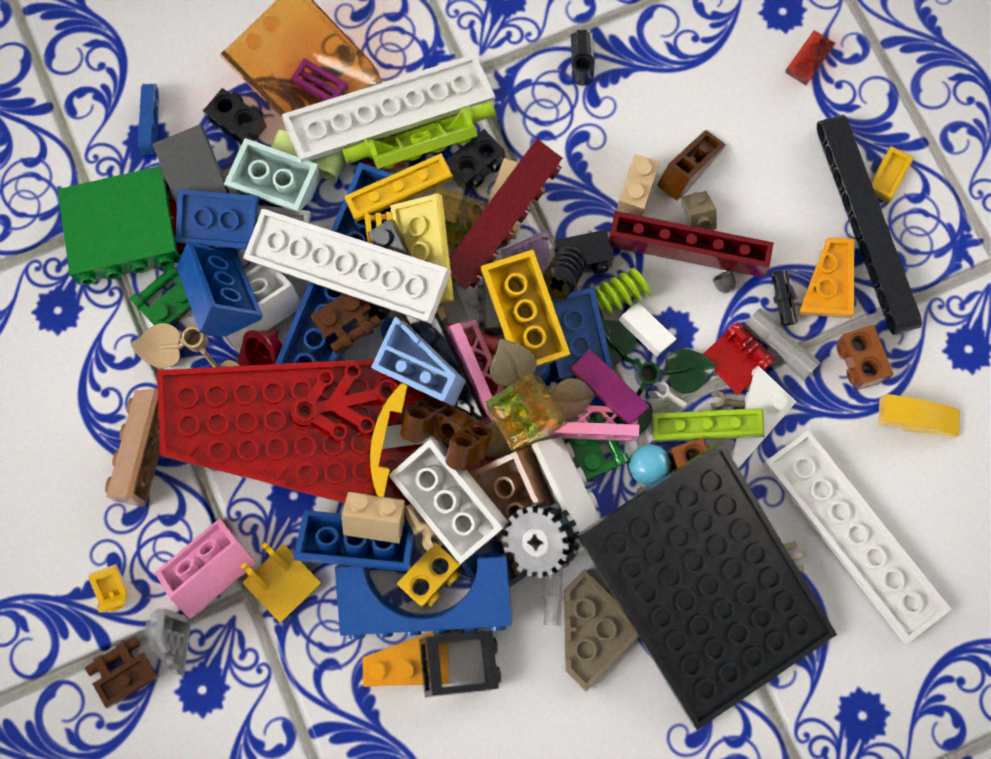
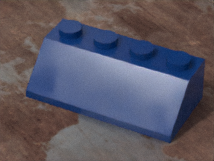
(217, 290)
(323, 542)

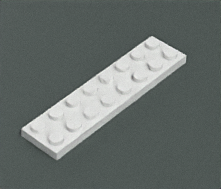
(387, 108)
(348, 265)
(857, 537)

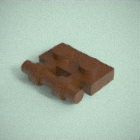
(341, 314)
(124, 680)

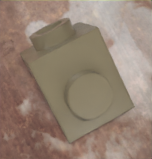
(700, 210)

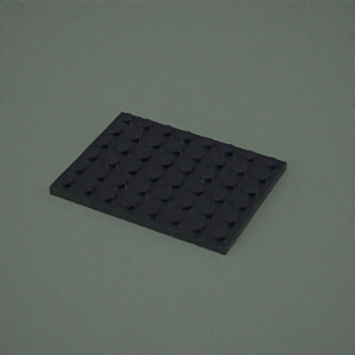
(707, 585)

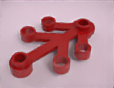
(338, 403)

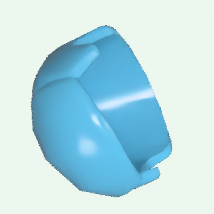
(649, 464)

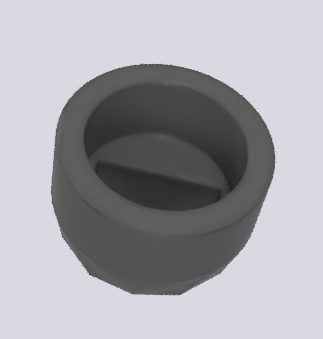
(725, 281)

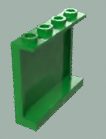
(118, 226)

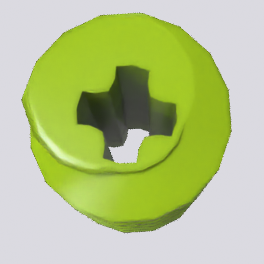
(620, 291)

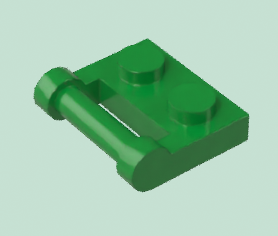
(170, 306)
(590, 456)

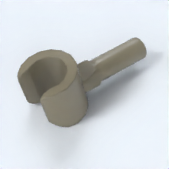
(725, 401)

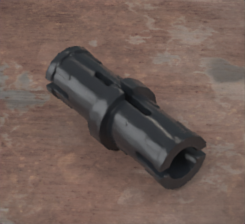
(784, 298)

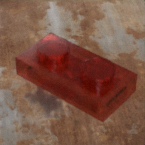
(810, 57)

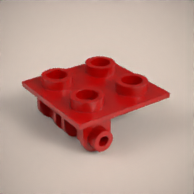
(737, 356)

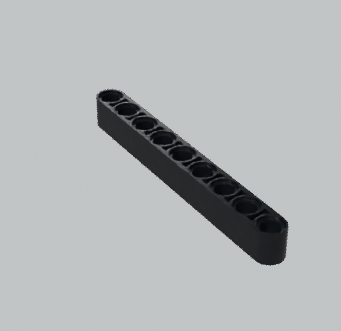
(868, 225)

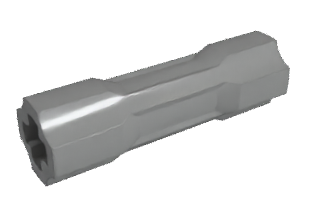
(766, 330)

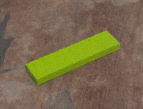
(708, 425)

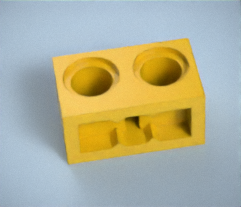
(423, 571)

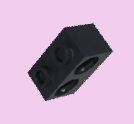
(232, 121)
(470, 157)

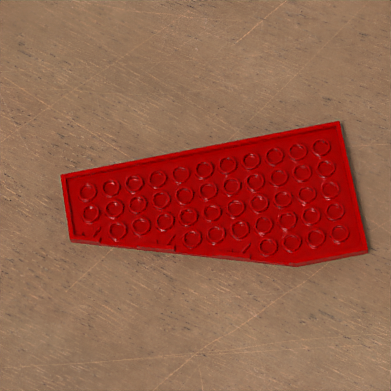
(244, 427)

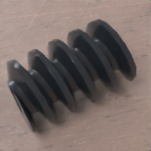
(564, 272)

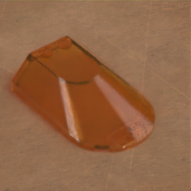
(278, 43)

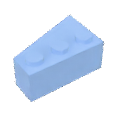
(417, 364)

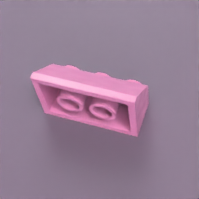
(204, 568)

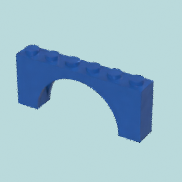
(367, 611)

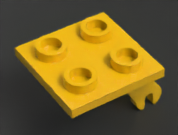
(280, 582)

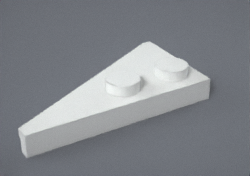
(775, 403)

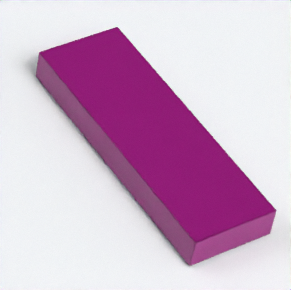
(609, 388)

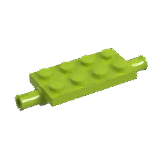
(421, 139)

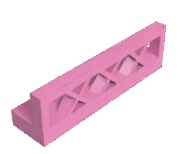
(466, 355)
(598, 431)

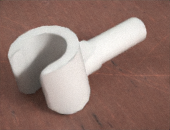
(663, 392)

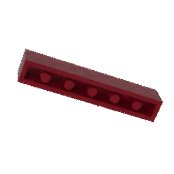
(502, 213)
(690, 244)

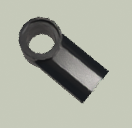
(582, 57)

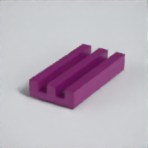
(343, 86)

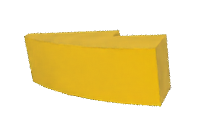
(918, 415)

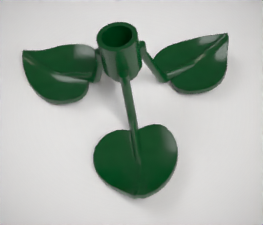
(685, 367)

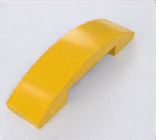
(380, 473)

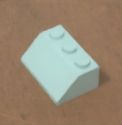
(273, 176)

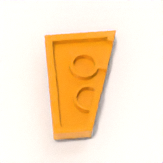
(832, 281)
(401, 665)

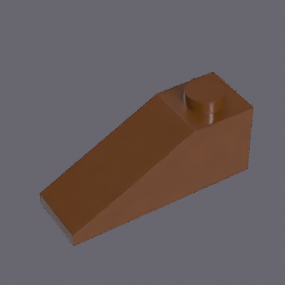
(690, 165)

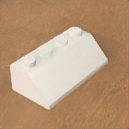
(566, 483)
(448, 500)

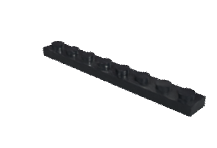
(389, 237)

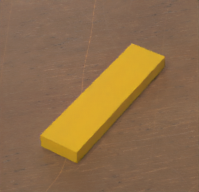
(398, 187)

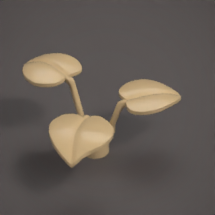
(161, 345)

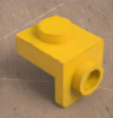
(109, 589)

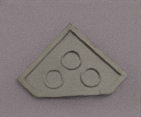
(594, 630)

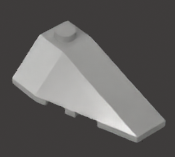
(169, 638)

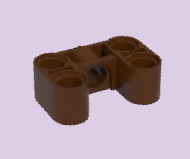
(463, 434)

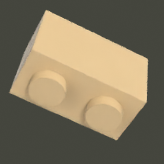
(638, 185)
(373, 517)

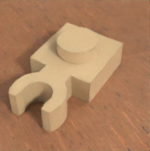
(419, 525)

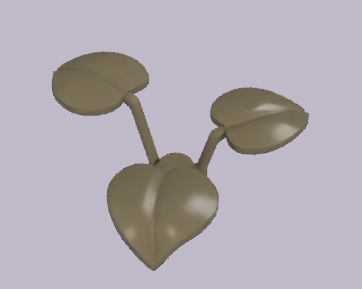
(514, 362)

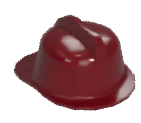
(259, 348)

